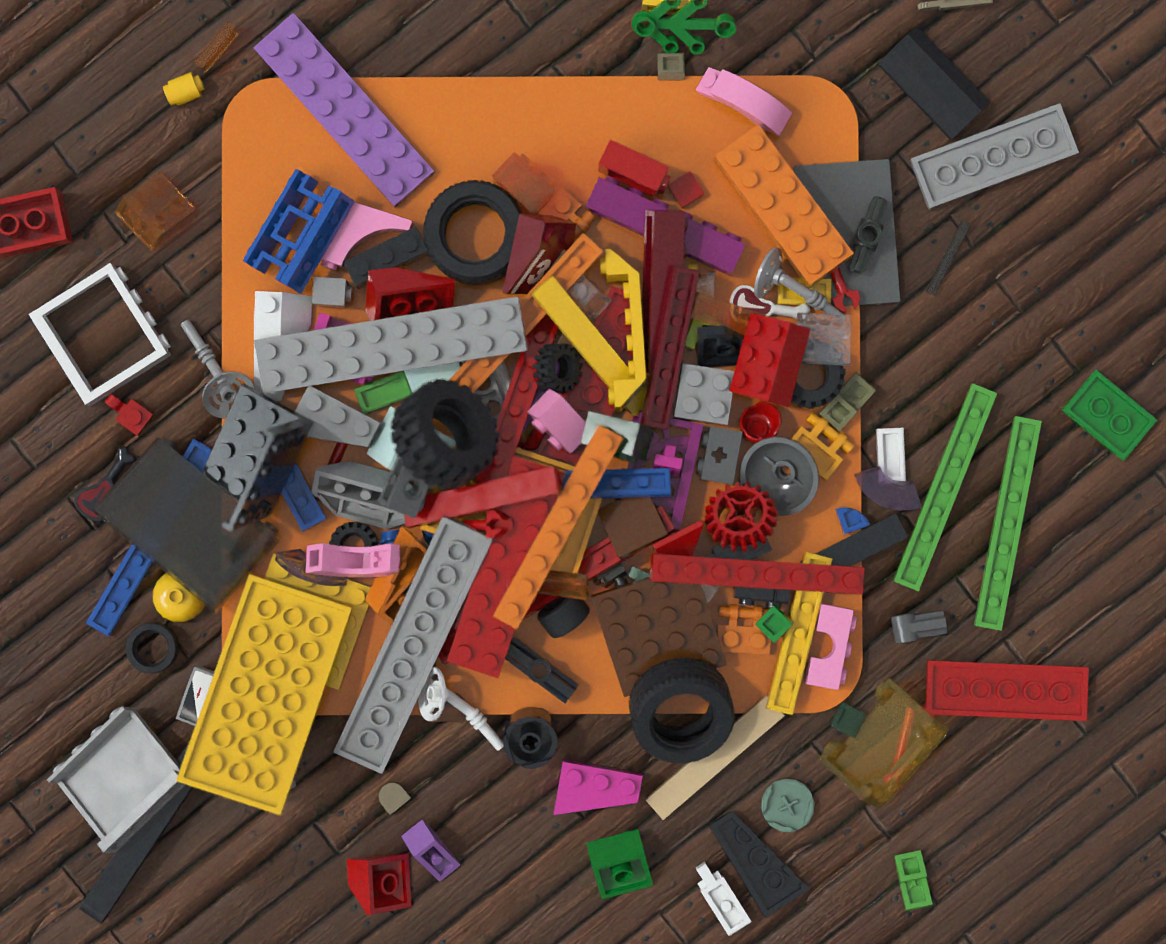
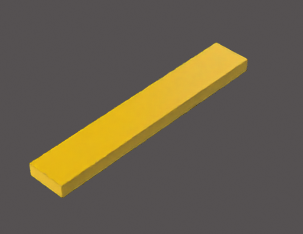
(585, 338)
(796, 645)

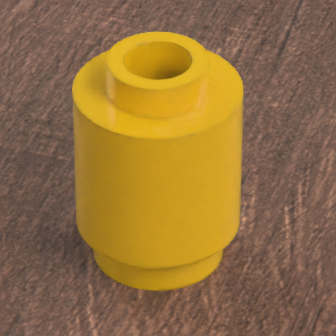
(183, 89)

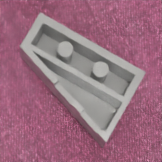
(335, 420)

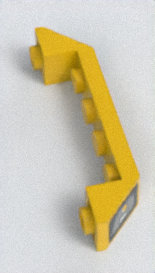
(619, 270)

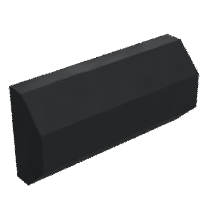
(933, 83)

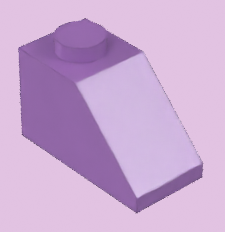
(430, 850)

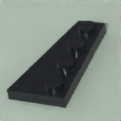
(760, 870)

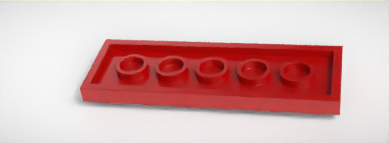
(1006, 690)

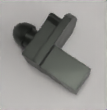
(613, 575)

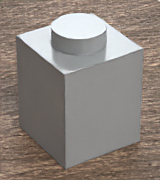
(331, 292)

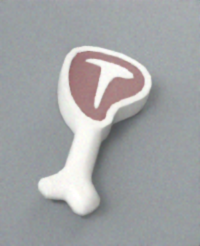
(745, 297)

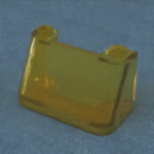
(888, 746)

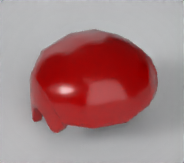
(760, 421)

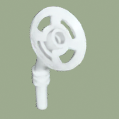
(438, 694)

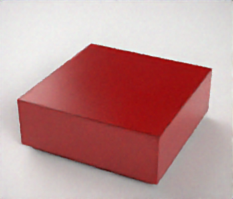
(686, 189)

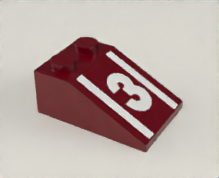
(535, 250)

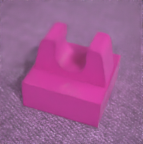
(668, 460)

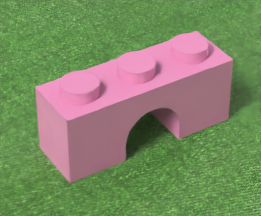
(829, 670)

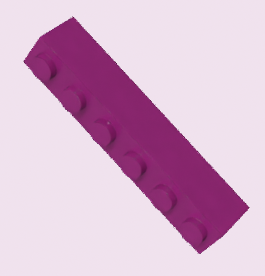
(628, 210)

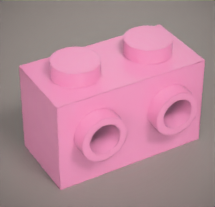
(558, 420)

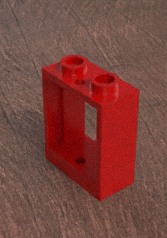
(634, 169)

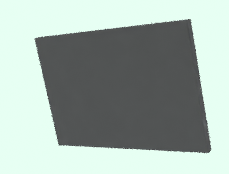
(845, 197)

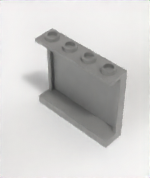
(119, 777)

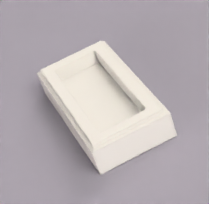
(891, 452)

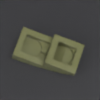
(848, 401)

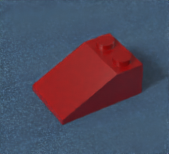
(406, 292)

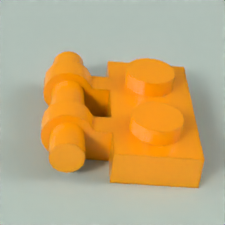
(824, 456)

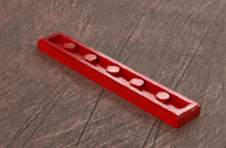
(487, 496)

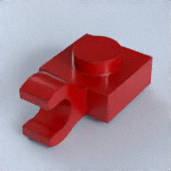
(132, 415)

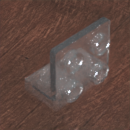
(828, 339)

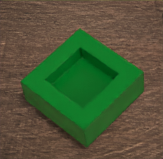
(774, 623)

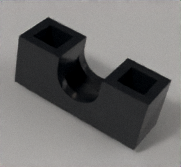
(392, 253)

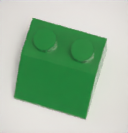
(619, 864)

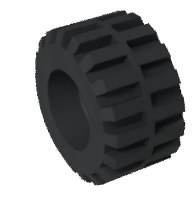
(823, 395)

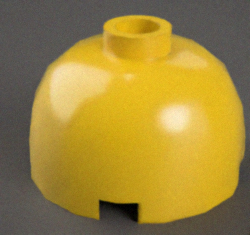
(175, 601)

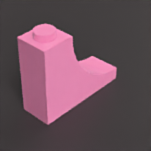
(358, 226)

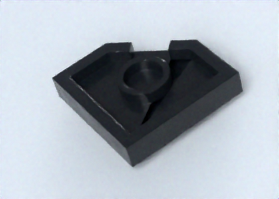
(718, 346)

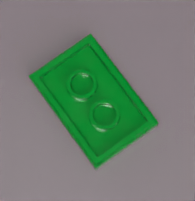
(1109, 415)

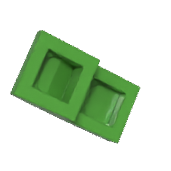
(913, 880)

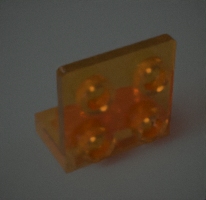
(153, 209)

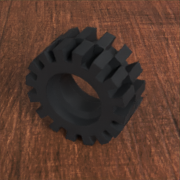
(547, 367)
(354, 528)

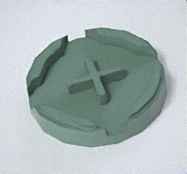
(787, 805)

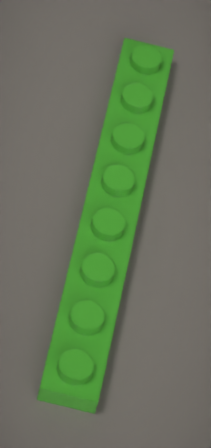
(944, 487)
(1007, 523)

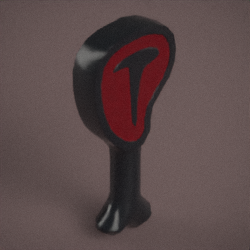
(89, 496)

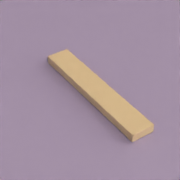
(698, 773)

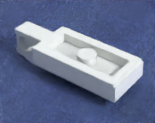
(722, 900)

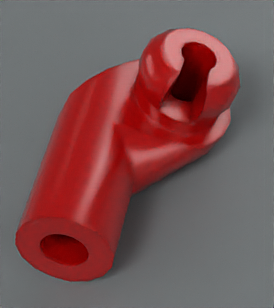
(534, 440)

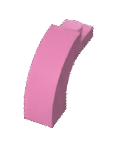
(745, 98)
(352, 561)

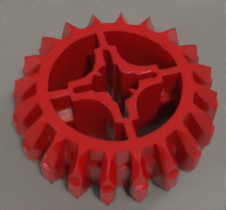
(753, 501)

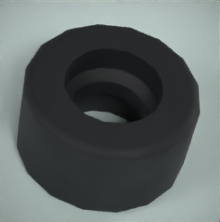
(563, 616)

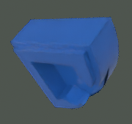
(851, 519)

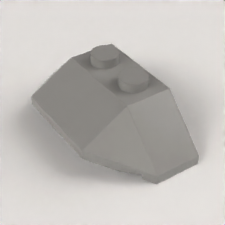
(353, 493)

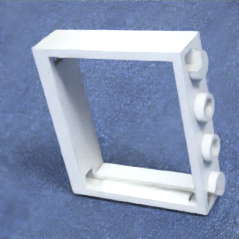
(65, 359)

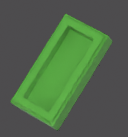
(383, 392)

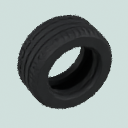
(439, 215)
(686, 742)

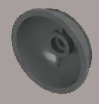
(764, 467)

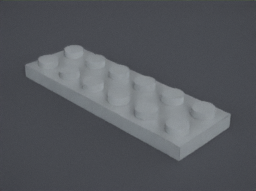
(994, 156)

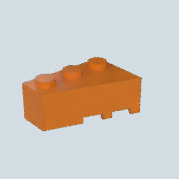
(389, 591)

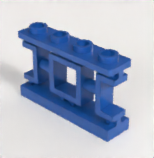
(312, 241)

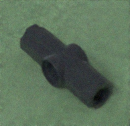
(554, 681)

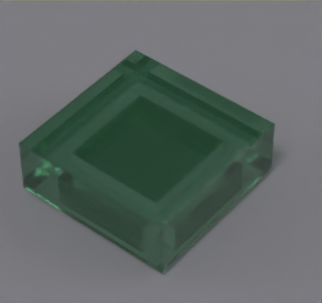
(848, 720)

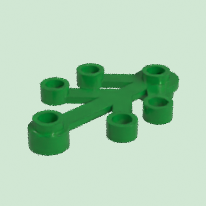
(679, 24)

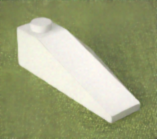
(278, 316)

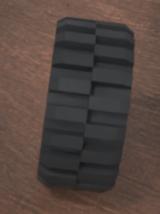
(424, 449)

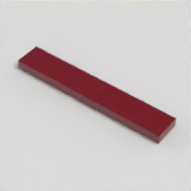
(670, 347)

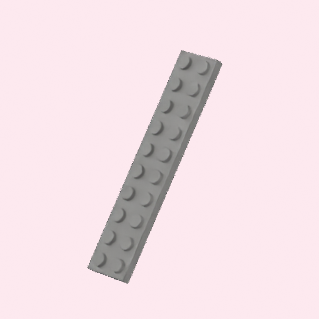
(391, 345)
(413, 644)

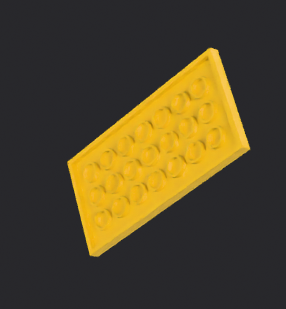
(264, 695)

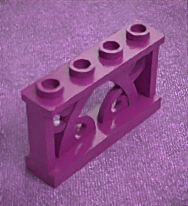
(688, 447)

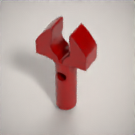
(843, 290)
(487, 524)

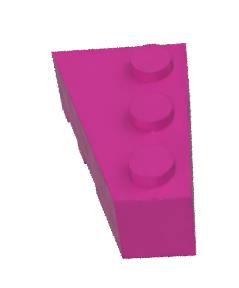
(594, 787)

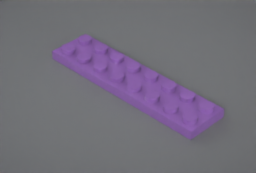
(344, 110)

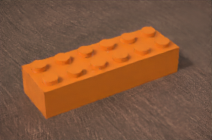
(783, 206)

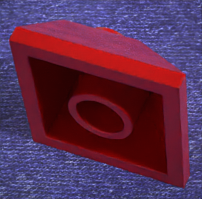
(681, 542)
(380, 882)

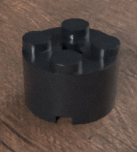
(529, 752)

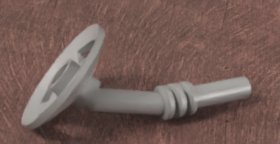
(774, 274)
(224, 380)

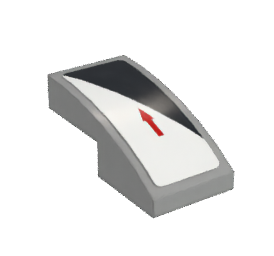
(195, 695)

